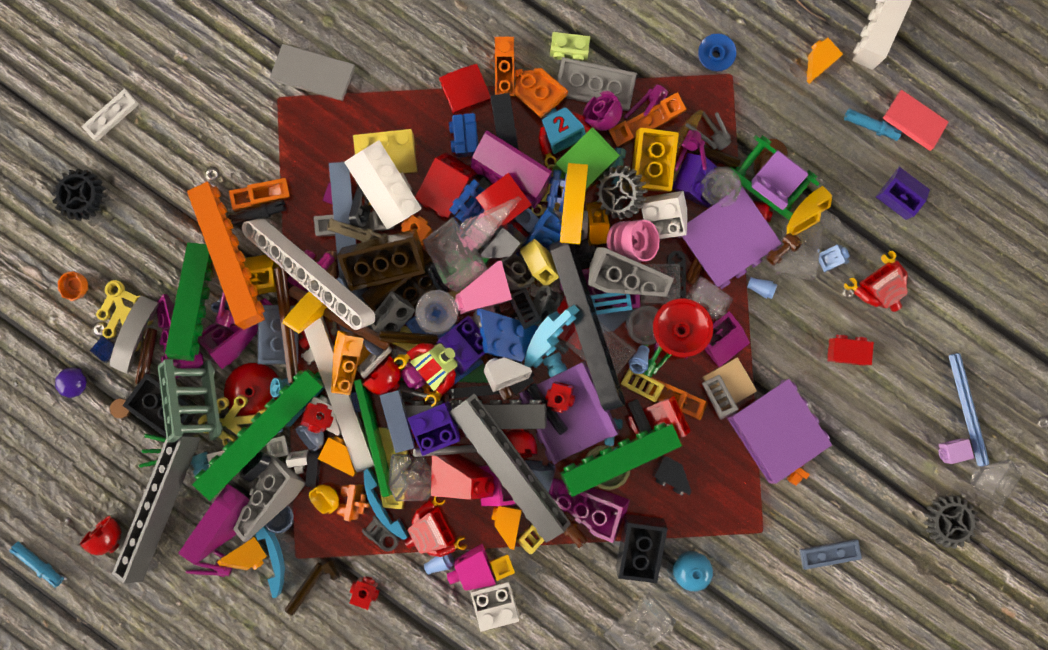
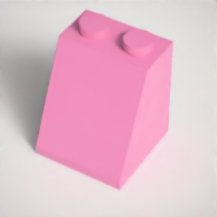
(485, 291)

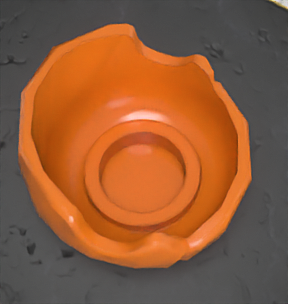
(72, 285)

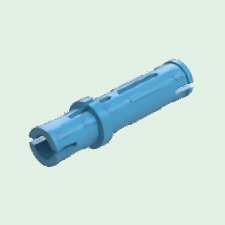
(867, 122)
(41, 568)

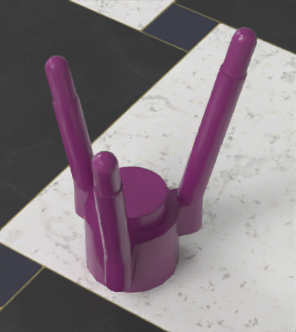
(656, 95)
(691, 143)
(224, 316)
(218, 570)

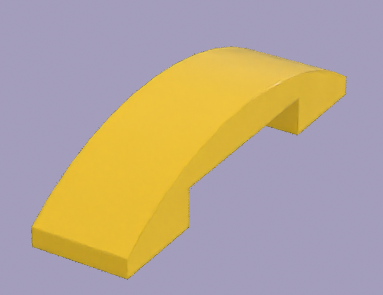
(573, 203)

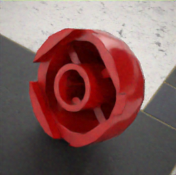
(384, 377)
(523, 442)
(103, 537)

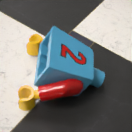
(561, 131)

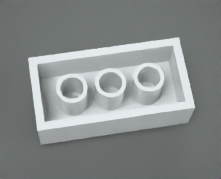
(880, 32)

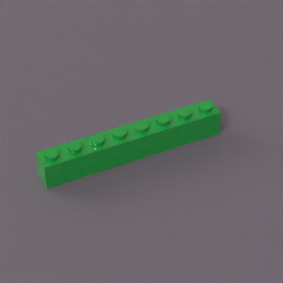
(255, 437)

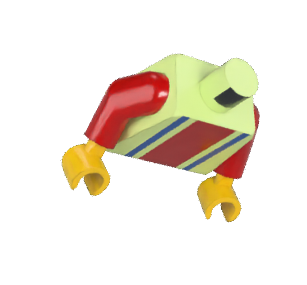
(435, 365)

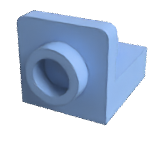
(833, 257)

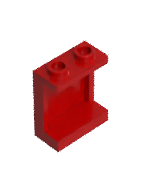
(664, 411)

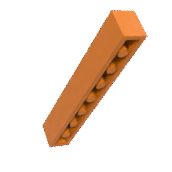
(226, 256)

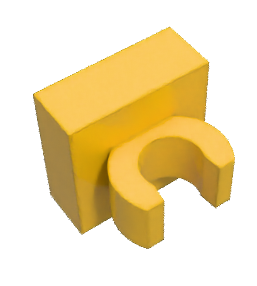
(501, 567)

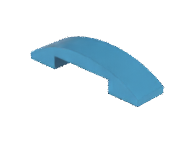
(395, 527)
(276, 581)

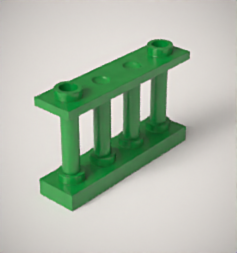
(745, 182)

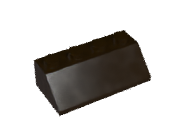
(382, 260)
(409, 288)

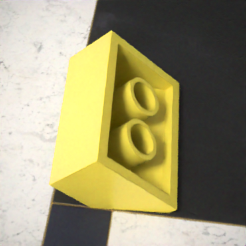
(398, 145)

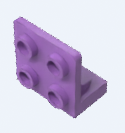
(778, 179)

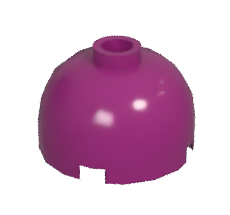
(603, 112)

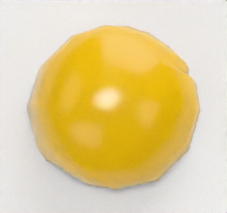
(324, 499)

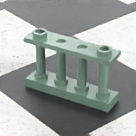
(173, 410)

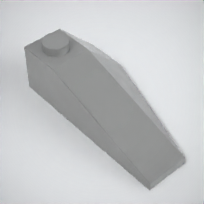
(621, 275)
(272, 493)

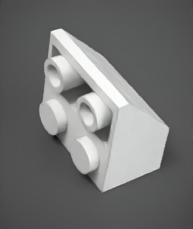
(667, 213)
(495, 606)

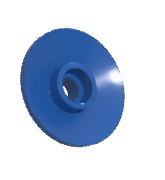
(723, 46)

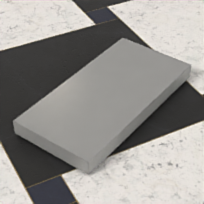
(312, 72)
(588, 80)

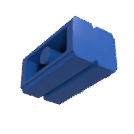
(465, 134)

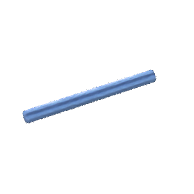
(969, 409)

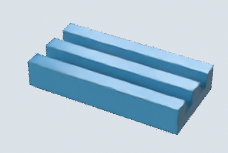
(606, 295)

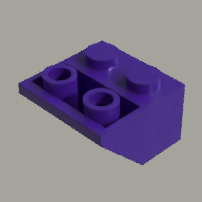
(690, 179)
(903, 194)
(466, 343)
(434, 428)

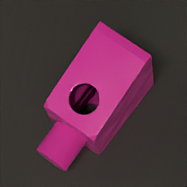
(472, 570)

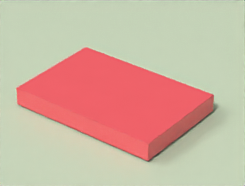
(915, 120)

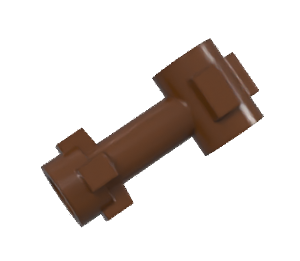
(790, 242)

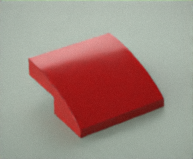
(465, 88)
(501, 192)

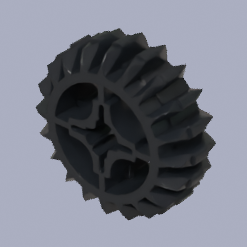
(68, 205)

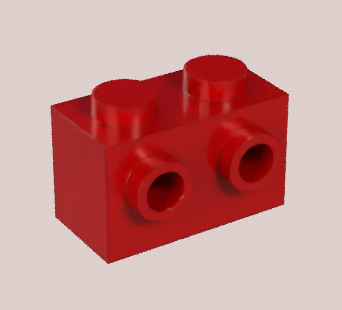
(850, 351)

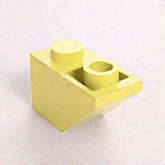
(539, 262)

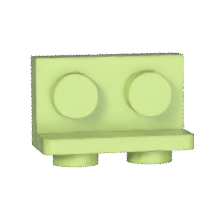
(569, 46)

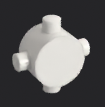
(308, 356)

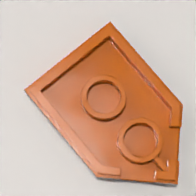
(538, 90)

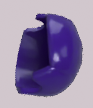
(70, 382)

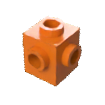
(420, 223)

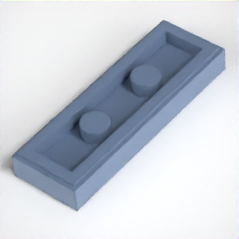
(397, 421)
(830, 554)

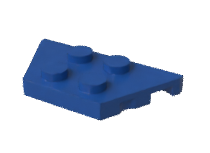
(546, 230)
(504, 335)

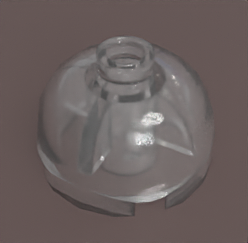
(721, 186)
(640, 325)

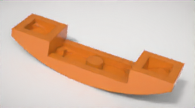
(659, 115)

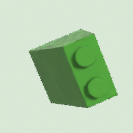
(592, 151)

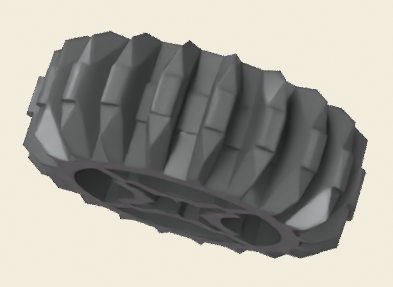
(615, 205)
(960, 510)

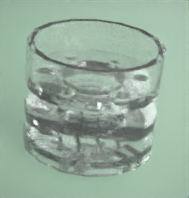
(441, 302)

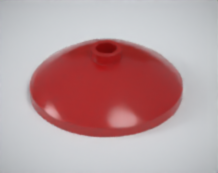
(692, 319)
(252, 376)

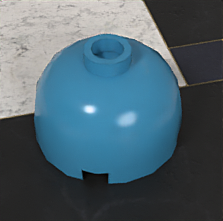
(693, 571)

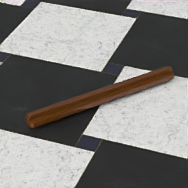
(365, 332)
(287, 333)

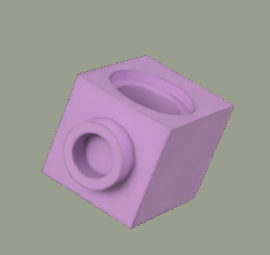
(955, 451)

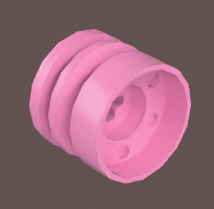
(634, 240)

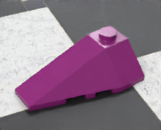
(215, 526)

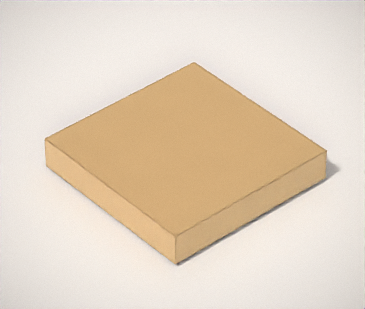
(735, 379)

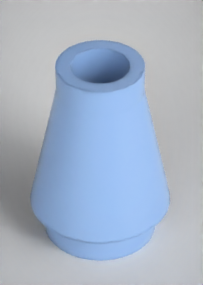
(762, 287)
(639, 362)
(439, 564)

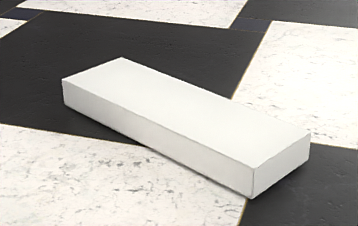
(110, 115)

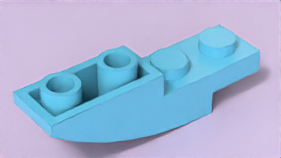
(546, 336)

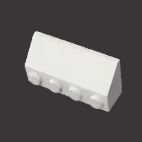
(383, 185)

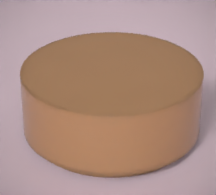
(118, 410)

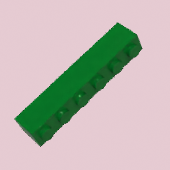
(190, 303)
(620, 459)

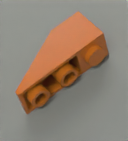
(504, 65)

